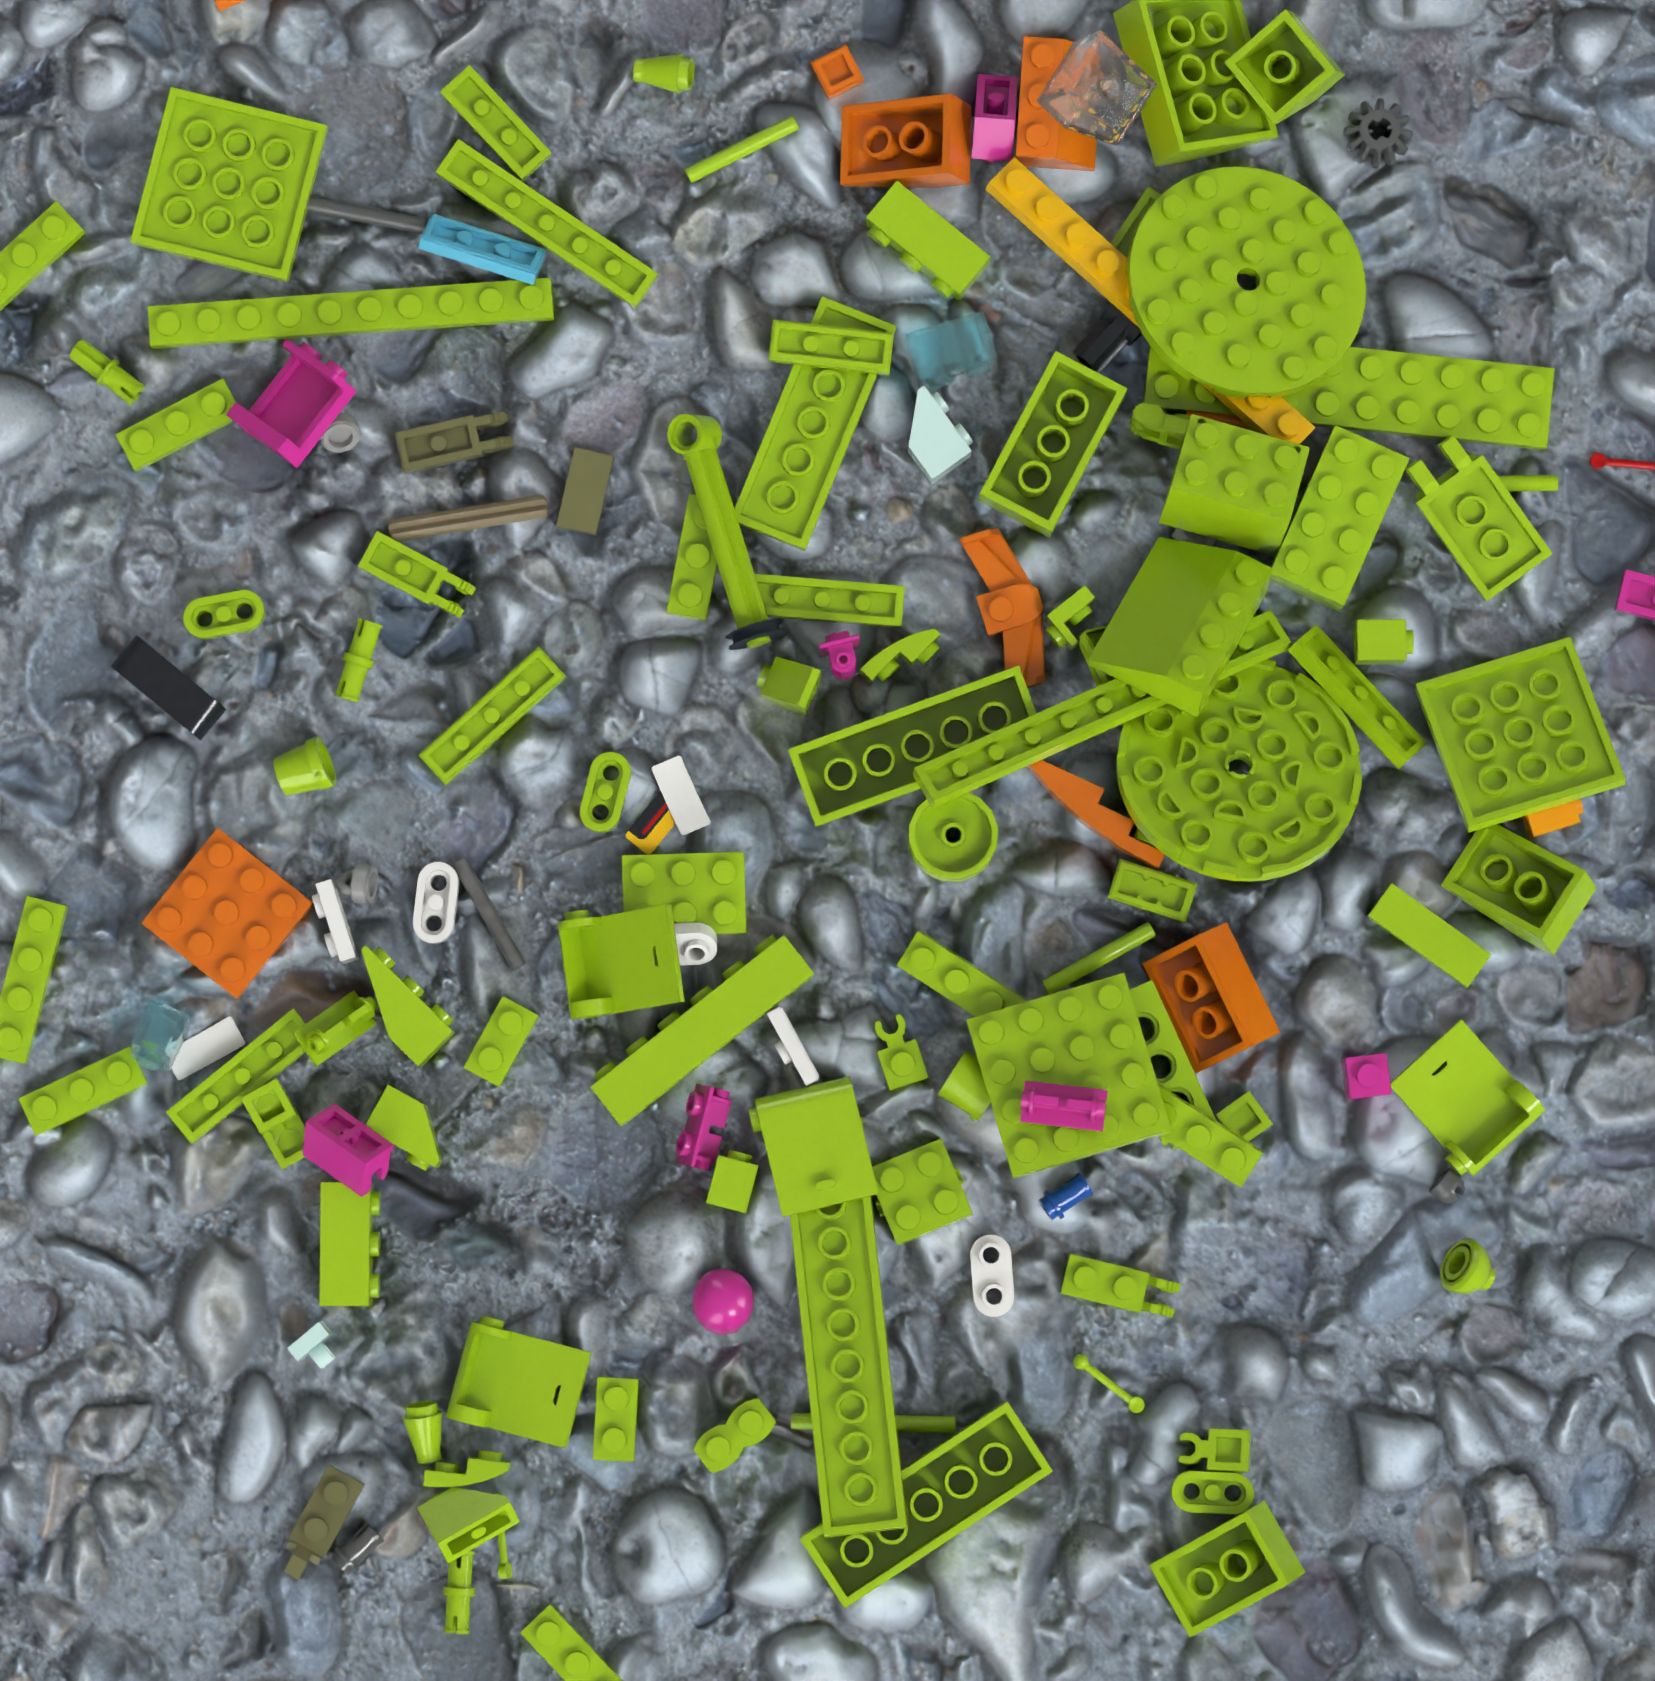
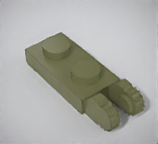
(449, 442)

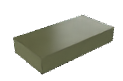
(585, 491)

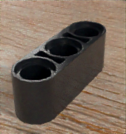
(168, 687)

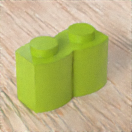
(745, 1427)

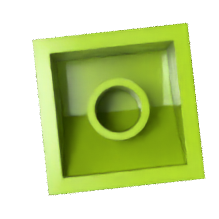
(1284, 67)

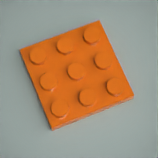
(227, 913)

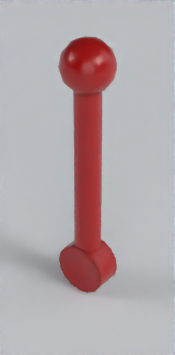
(1598, 461)

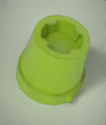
(305, 768)

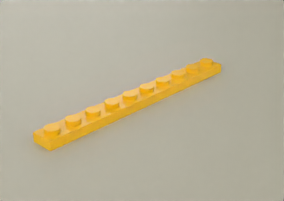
(1106, 271)

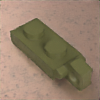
(322, 1519)

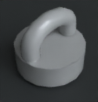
(341, 434)
(363, 883)

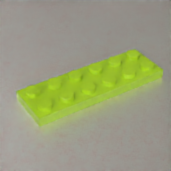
(807, 440)

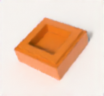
(837, 72)

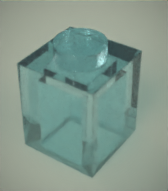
(160, 1036)

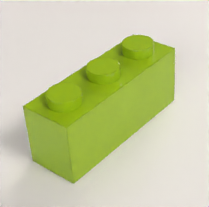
(926, 242)
(348, 1246)

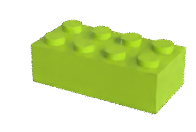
(1052, 444)
(1338, 518)

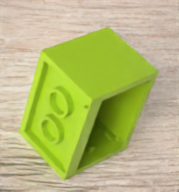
(1234, 485)

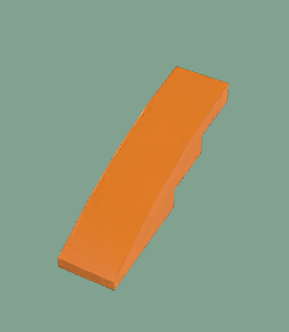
(1082, 801)

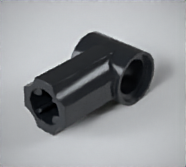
(1106, 340)

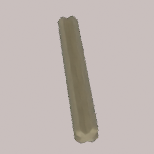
(468, 518)

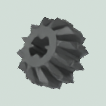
(1384, 146)

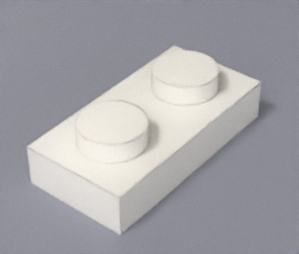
(329, 905)

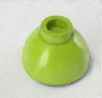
(1467, 1268)

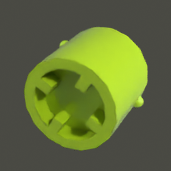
(966, 1087)

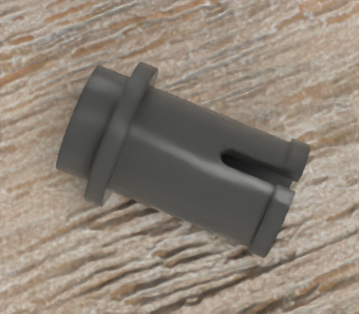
(357, 1549)

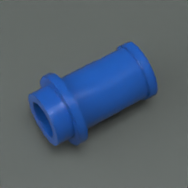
(1065, 1196)

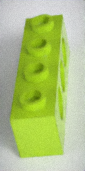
(1167, 1044)

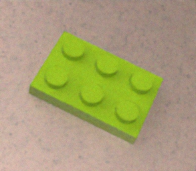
(697, 885)

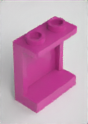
(296, 404)

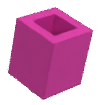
(1366, 1076)

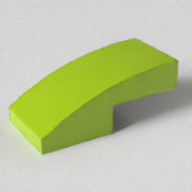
(277, 1122)

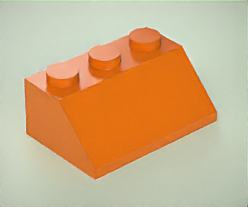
(1039, 136)
(1211, 997)

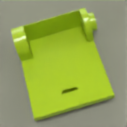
(620, 961)
(1468, 1103)
(815, 1146)
(513, 1380)

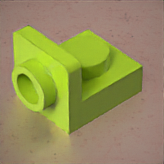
(1072, 610)

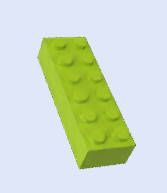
(878, 756)
(943, 1497)

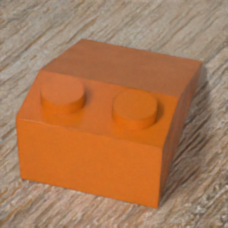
(907, 141)

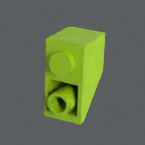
(408, 1126)

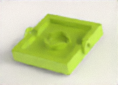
(920, 1192)

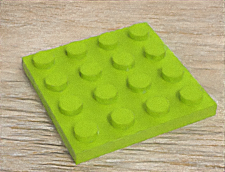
(229, 184)
(1519, 734)
(1069, 1039)

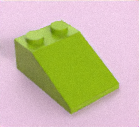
(1520, 886)
(1227, 1569)

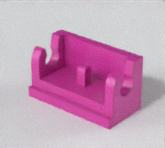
(346, 1148)

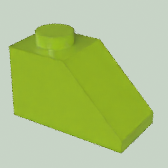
(789, 684)
(466, 1519)

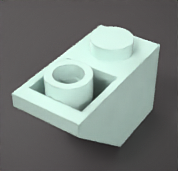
(934, 440)

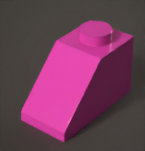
(994, 118)

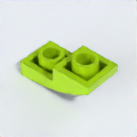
(911, 649)
(479, 1469)

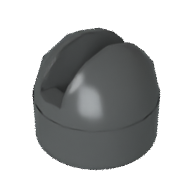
(1445, 1185)

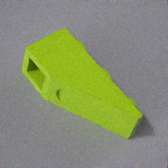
(407, 1018)

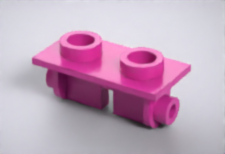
(841, 655)
(1063, 1105)
(695, 1144)

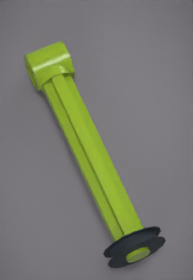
(723, 529)

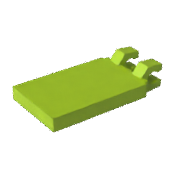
(1477, 520)

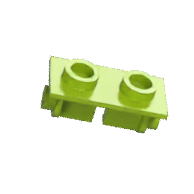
(336, 1027)

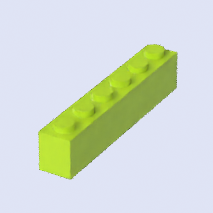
(702, 1030)

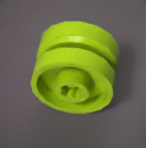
(950, 860)

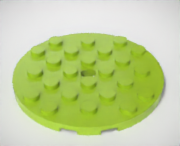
(1236, 338)
(1235, 824)

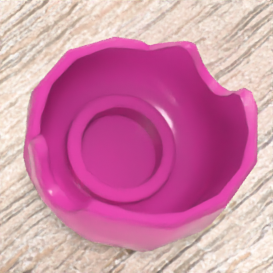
(723, 1301)

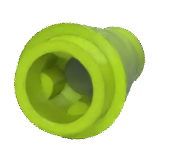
(667, 72)
(424, 1429)

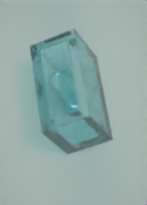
(951, 350)

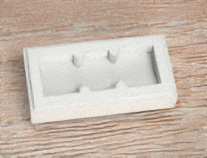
(791, 1048)

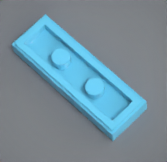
(482, 249)

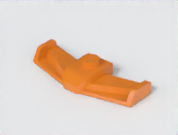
(1011, 604)

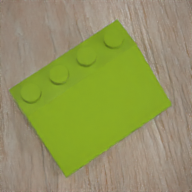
(1197, 98)
(1182, 621)

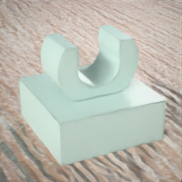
(312, 1344)

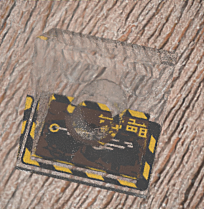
(1097, 89)

